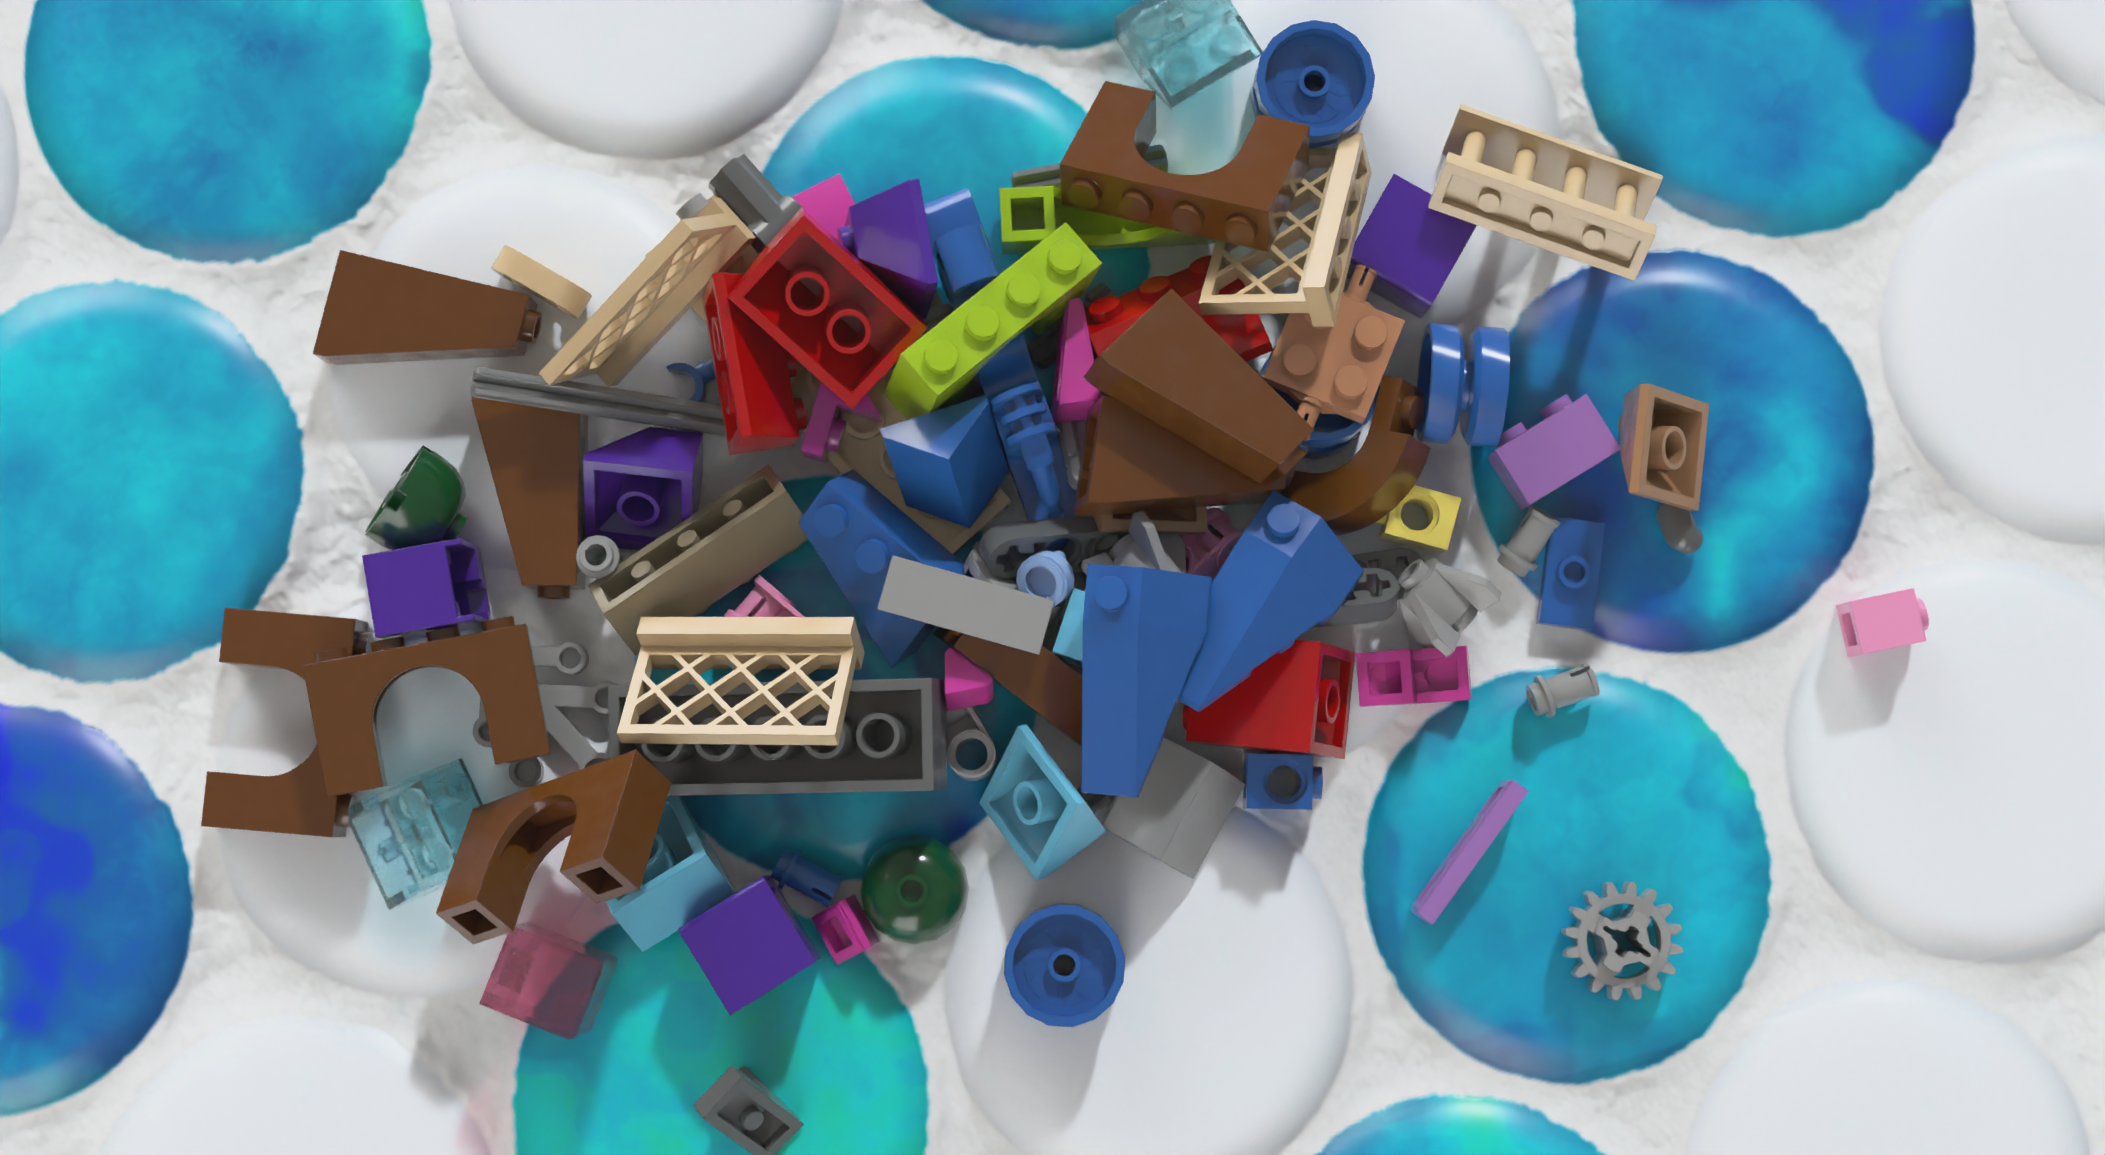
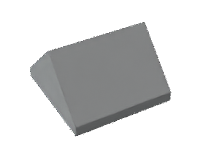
(1177, 808)

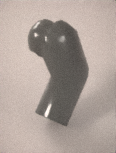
(1679, 528)

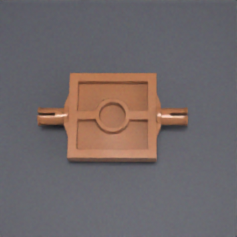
(1338, 365)

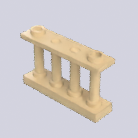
(1546, 192)

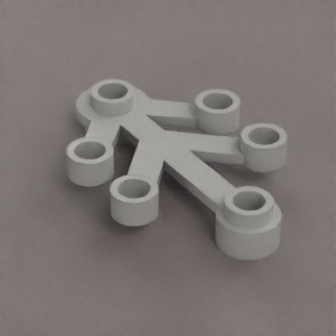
(556, 723)

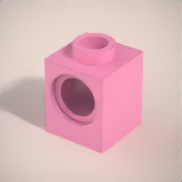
(1882, 622)

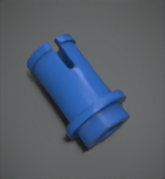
(806, 877)

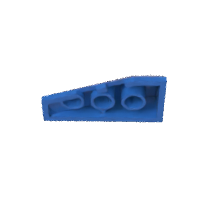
(1267, 594)
(1135, 661)

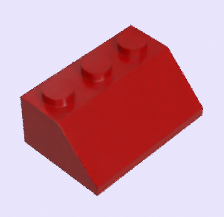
(827, 308)
(1113, 315)
(750, 375)

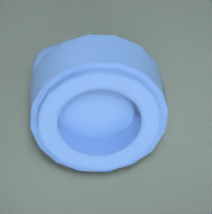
(1046, 576)

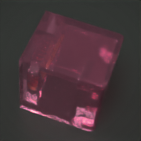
(549, 981)

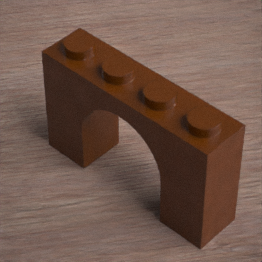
(1231, 204)
(349, 690)
(298, 798)
(612, 826)

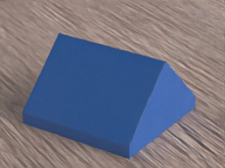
(948, 460)

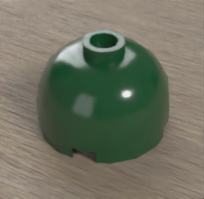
(421, 505)
(914, 889)

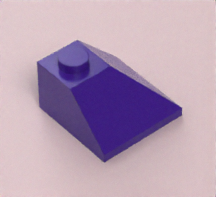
(894, 242)
(642, 485)

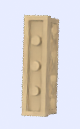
(1320, 267)
(652, 297)
(746, 648)

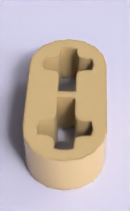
(541, 281)

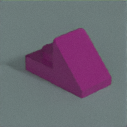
(825, 428)

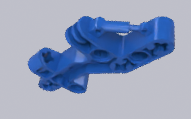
(1008, 378)

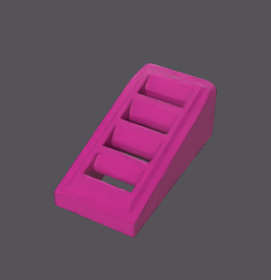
(1074, 357)

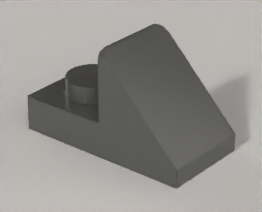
(748, 1112)

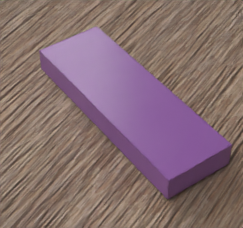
(1468, 850)

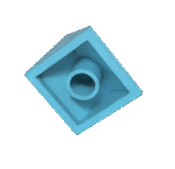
(1038, 807)

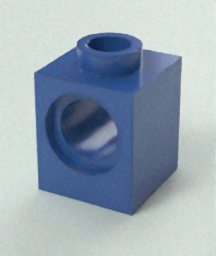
(1256, 777)

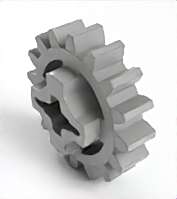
(1635, 920)

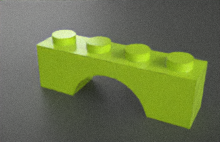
(1037, 211)

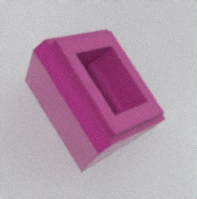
(965, 682)
(845, 929)

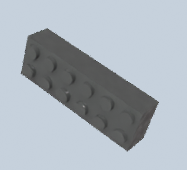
(887, 743)

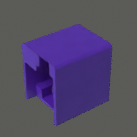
(1409, 247)
(426, 589)
(749, 943)

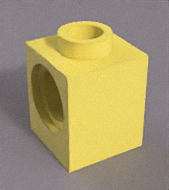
(1441, 517)

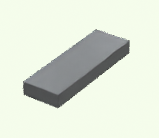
(965, 605)

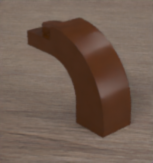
(1378, 473)

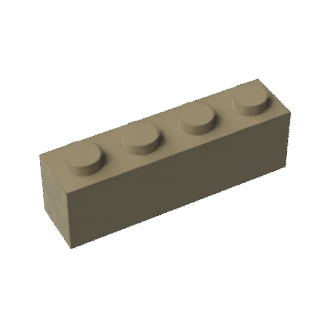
(703, 556)

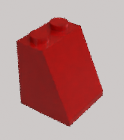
(1286, 706)

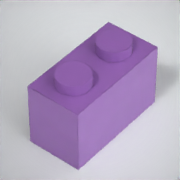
(1552, 451)

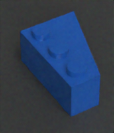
(855, 537)

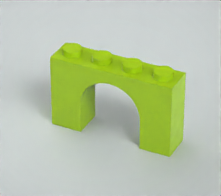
(1025, 295)

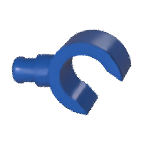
(701, 373)

